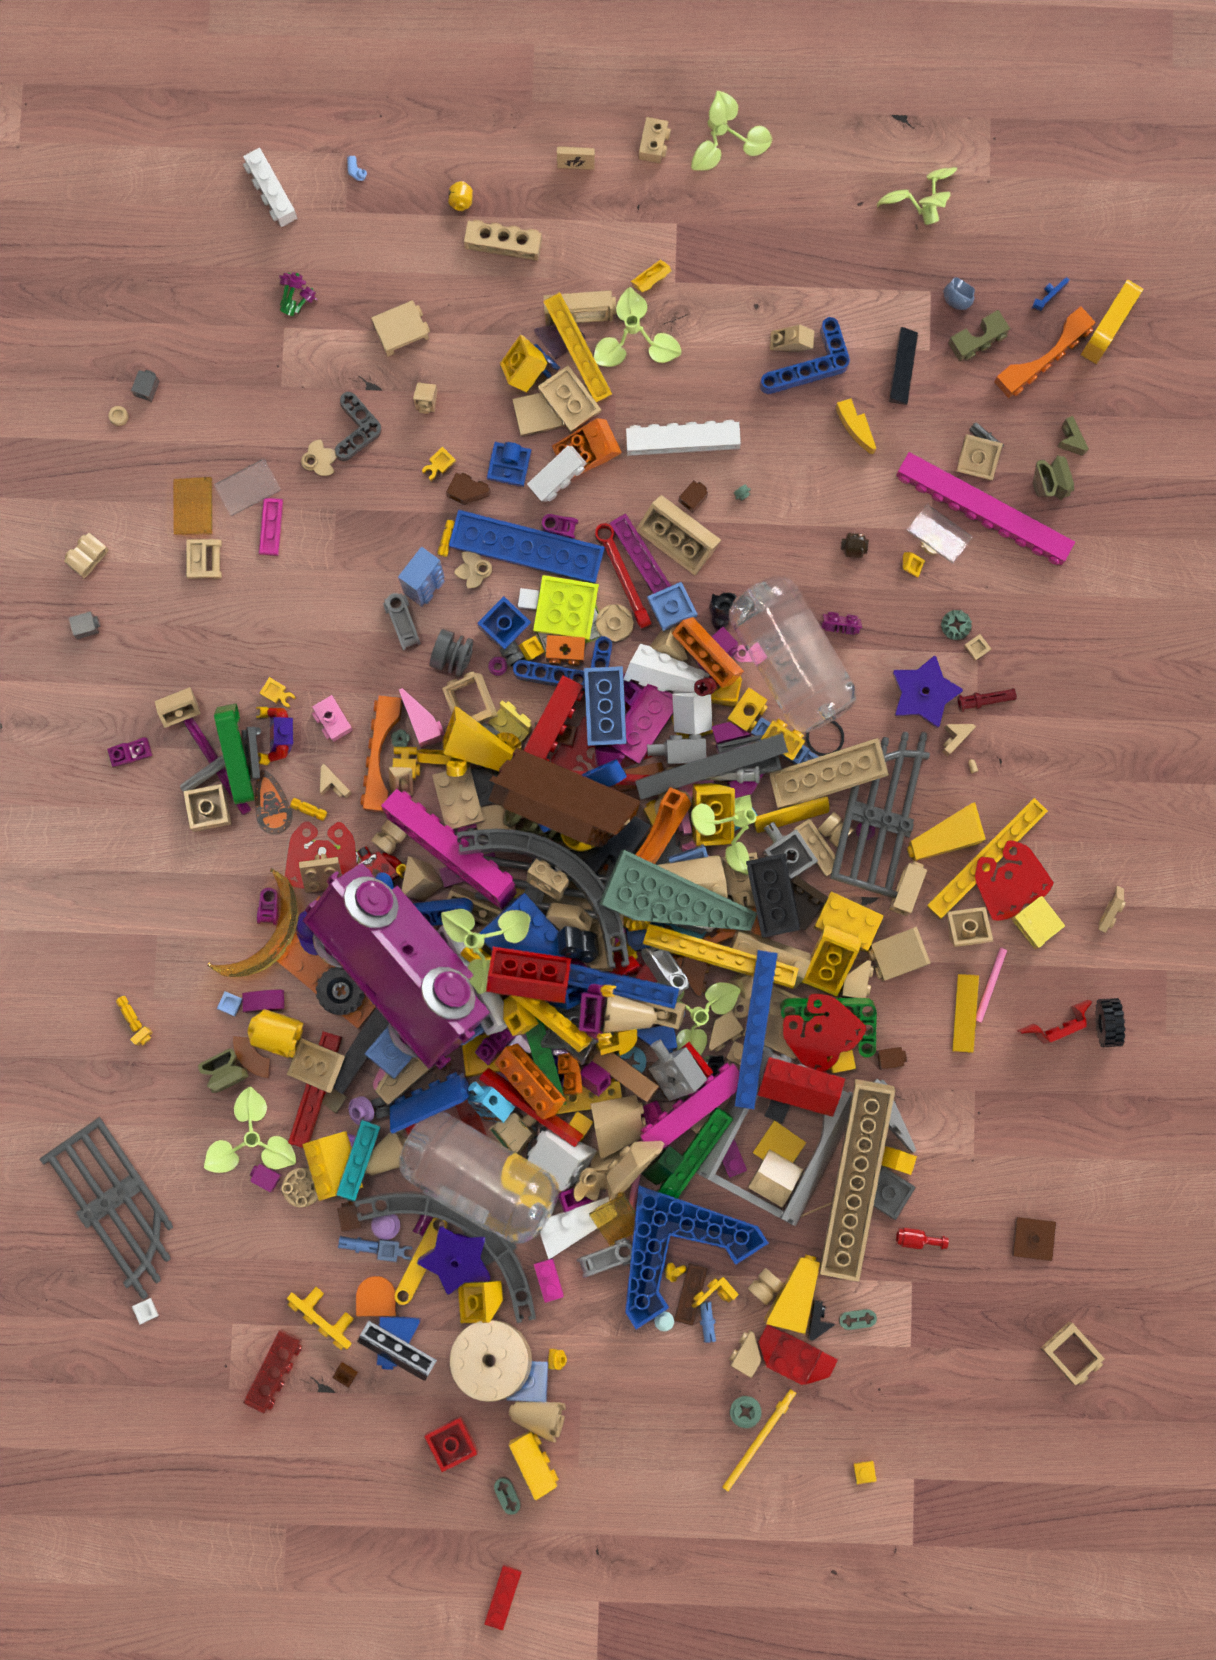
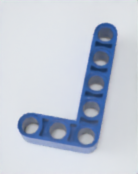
(811, 366)
(551, 670)
(606, 774)
(433, 909)

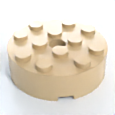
(470, 1362)

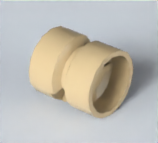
(832, 828)
(388, 837)
(765, 1286)

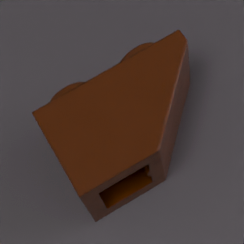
(465, 490)
(695, 973)

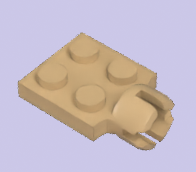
(739, 884)

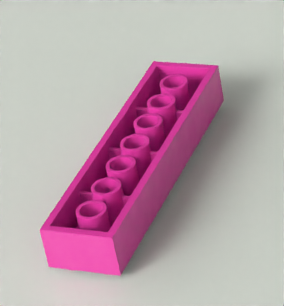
(443, 845)

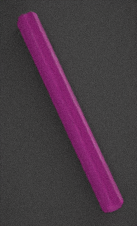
(211, 756)

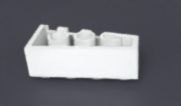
(662, 671)
(568, 1227)

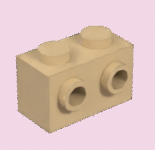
(653, 140)
(177, 707)

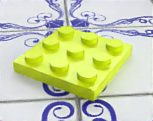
(565, 607)

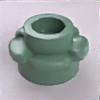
(742, 492)
(400, 743)

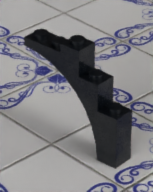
(627, 839)

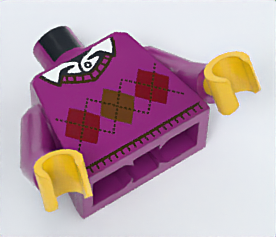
(593, 1012)

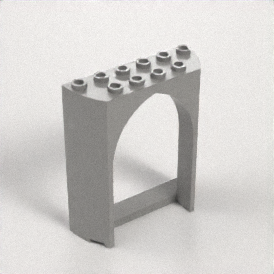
(831, 1134)

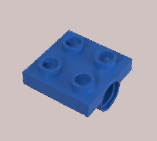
(509, 463)

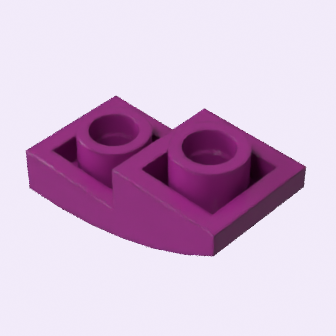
(129, 752)
(265, 999)
(494, 1045)

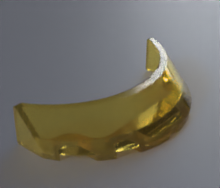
(277, 943)

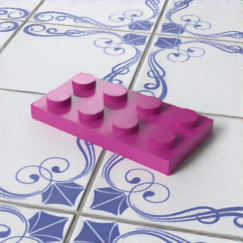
(645, 722)

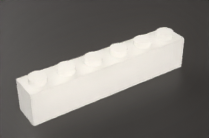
(682, 438)
(494, 1020)

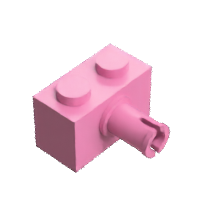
(331, 718)

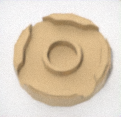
(614, 622)

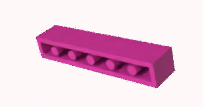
(694, 1107)

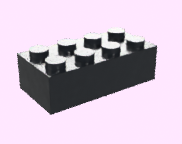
(773, 895)

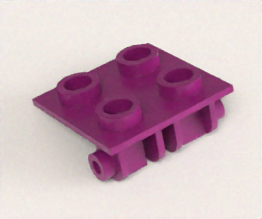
(851, 622)

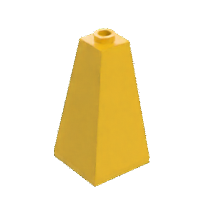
(473, 742)
(952, 834)
(795, 1298)

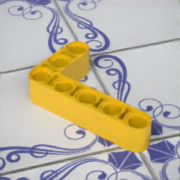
(1112, 321)

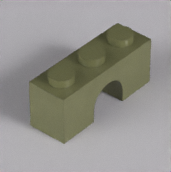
(966, 345)

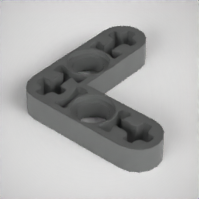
(363, 425)

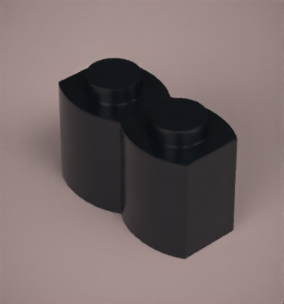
(578, 944)

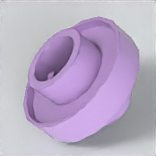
(361, 1109)
(386, 1226)

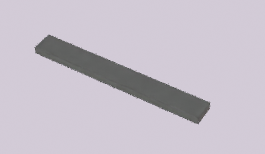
(711, 766)

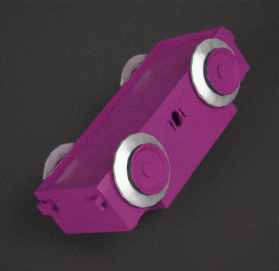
(397, 964)

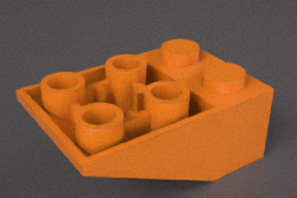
(593, 443)

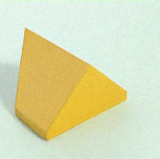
(728, 695)

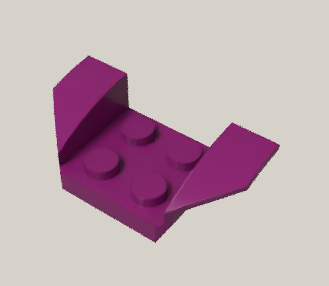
(729, 732)

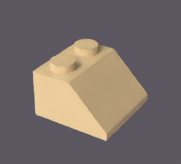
(775, 1178)

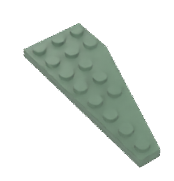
(657, 895)

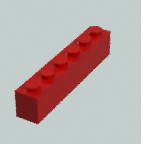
(554, 718)

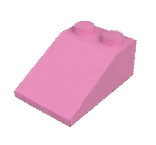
(424, 724)

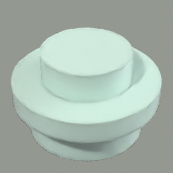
(664, 1321)

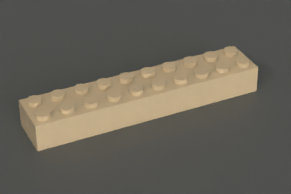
(857, 1180)

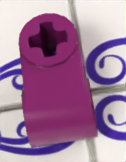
(561, 525)
(268, 908)

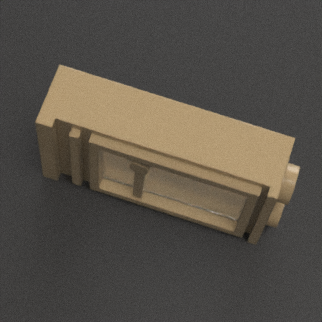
(587, 306)

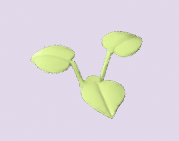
(720, 111)
(929, 203)
(630, 309)
(703, 821)
(458, 926)
(722, 998)
(277, 1152)

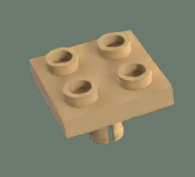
(317, 871)

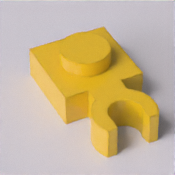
(440, 461)
(275, 691)

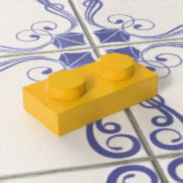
(650, 276)

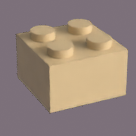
(207, 808)

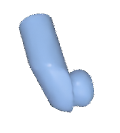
(354, 171)

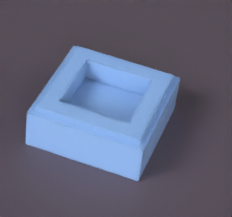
(230, 1003)

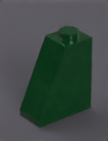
(663, 1165)

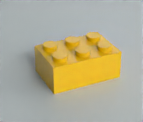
(849, 918)
(831, 960)

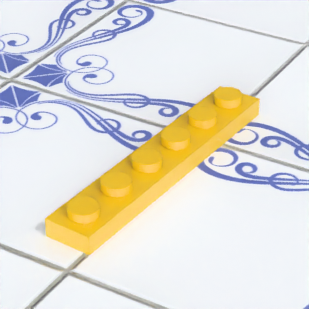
(577, 347)

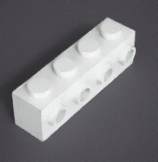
(270, 187)

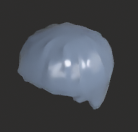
(959, 294)

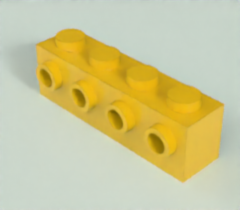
(583, 1101)

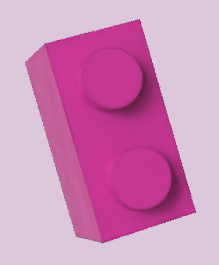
(549, 1280)

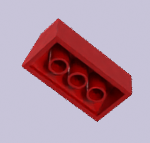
(528, 974)
(801, 1086)

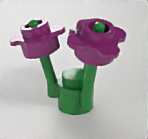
(294, 281)

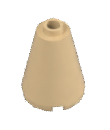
(625, 1014)
(386, 1154)
(539, 1418)

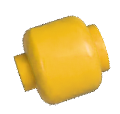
(460, 196)

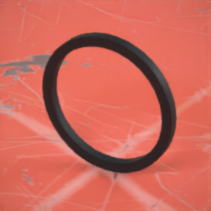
(822, 754)

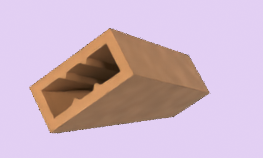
(627, 1075)

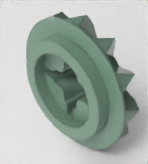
(952, 632)
(744, 1421)

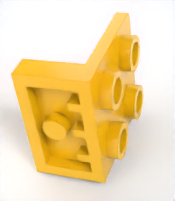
(793, 739)

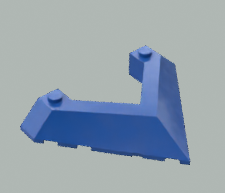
(665, 1216)

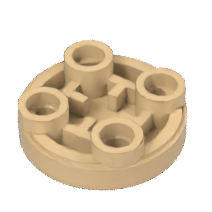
(299, 1188)

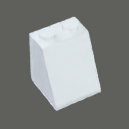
(561, 1158)

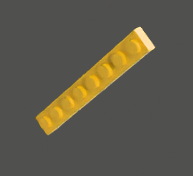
(966, 878)
(714, 954)
(544, 1012)

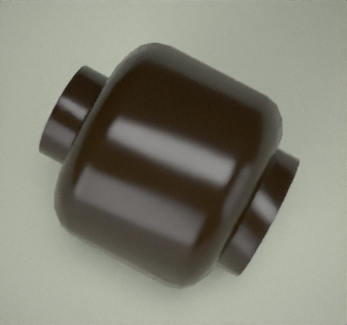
(854, 545)

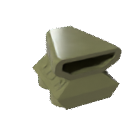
(1053, 478)
(223, 1071)

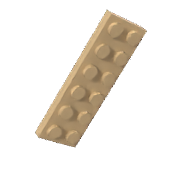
(829, 774)

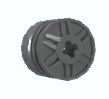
(452, 653)

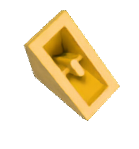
(898, 1160)

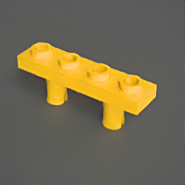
(334, 1331)

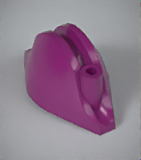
(605, 754)

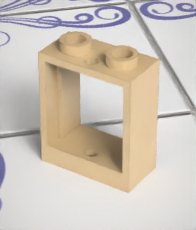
(468, 679)
(908, 888)
(1056, 1340)

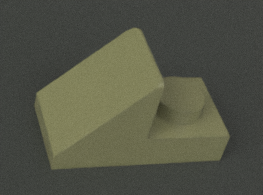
(1075, 442)

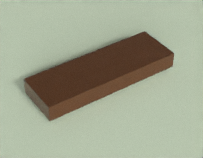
(691, 1287)

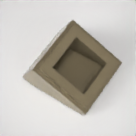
(334, 1100)

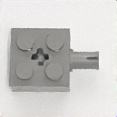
(680, 750)
(791, 844)
(676, 1071)

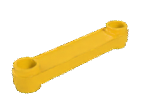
(414, 1271)

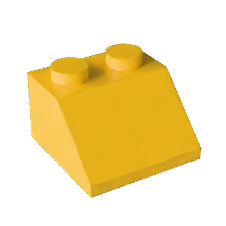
(523, 364)

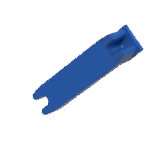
(1052, 291)

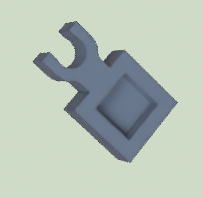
(389, 1250)

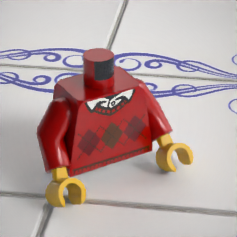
(381, 863)

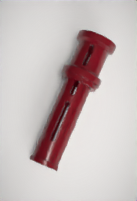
(709, 688)
(978, 700)

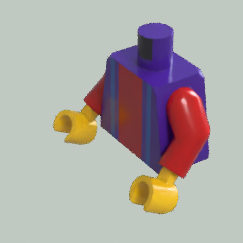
(280, 734)

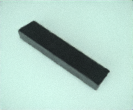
(903, 366)
(396, 1350)

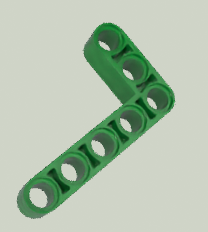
(227, 722)
(857, 1005)

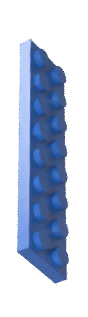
(526, 547)

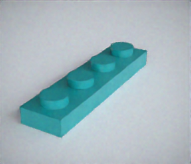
(357, 1161)

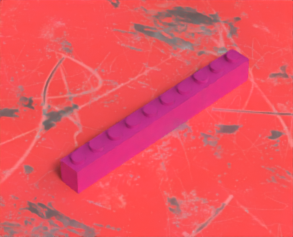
(985, 509)

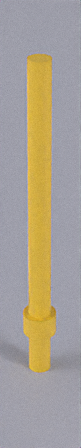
(781, 1408)

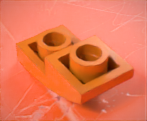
(572, 1077)

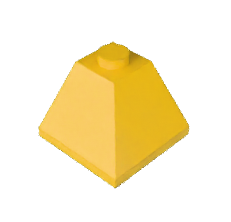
(479, 1301)

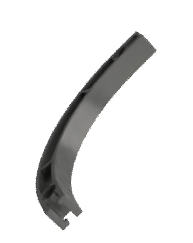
(563, 860)
(499, 1248)

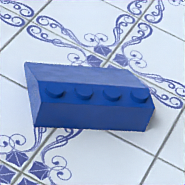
(541, 935)
(428, 1101)

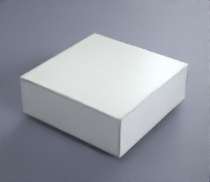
(528, 599)
(145, 1311)

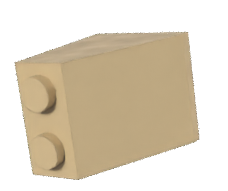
(898, 954)
(617, 1123)

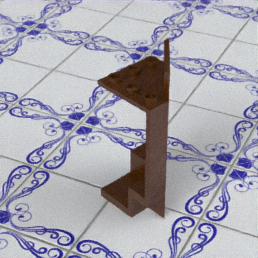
(561, 799)

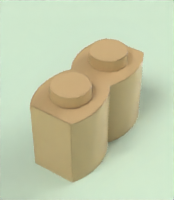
(85, 555)

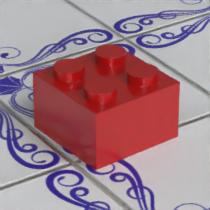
(451, 1443)

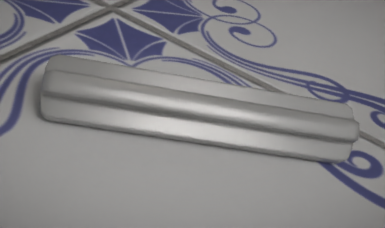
(203, 775)

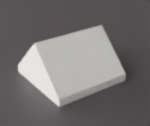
(692, 713)

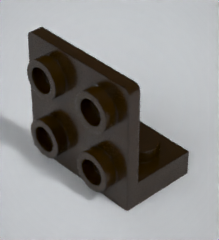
(808, 901)

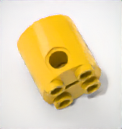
(275, 1033)

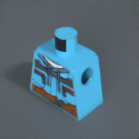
(489, 1103)

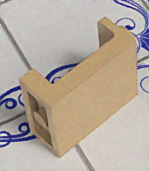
(400, 326)

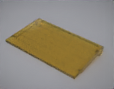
(192, 505)
(615, 1219)

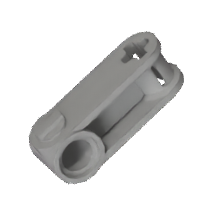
(402, 620)
(665, 968)
(605, 1258)

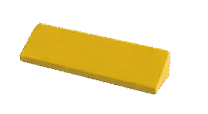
(793, 814)
(965, 1013)

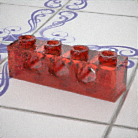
(255, 1397)

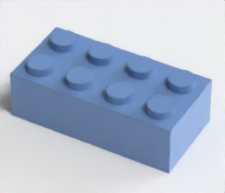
(422, 577)
(605, 706)

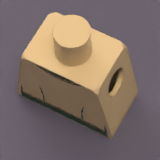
(515, 1132)

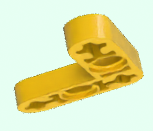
(455, 766)

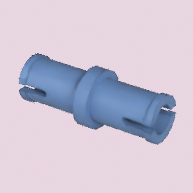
(358, 1245)
(707, 1322)

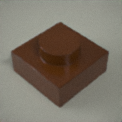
(568, 736)
(345, 1374)

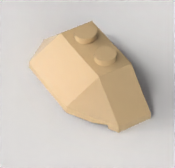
(630, 1165)

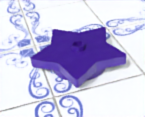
(929, 705)
(456, 1260)

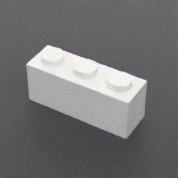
(557, 474)

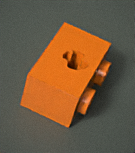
(575, 645)

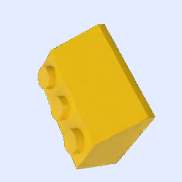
(722, 802)
(327, 1162)
(533, 1464)

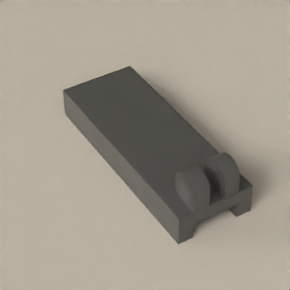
(251, 752)

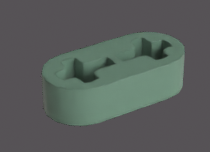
(857, 1314)
(503, 1498)

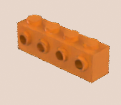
(707, 652)
(530, 1081)

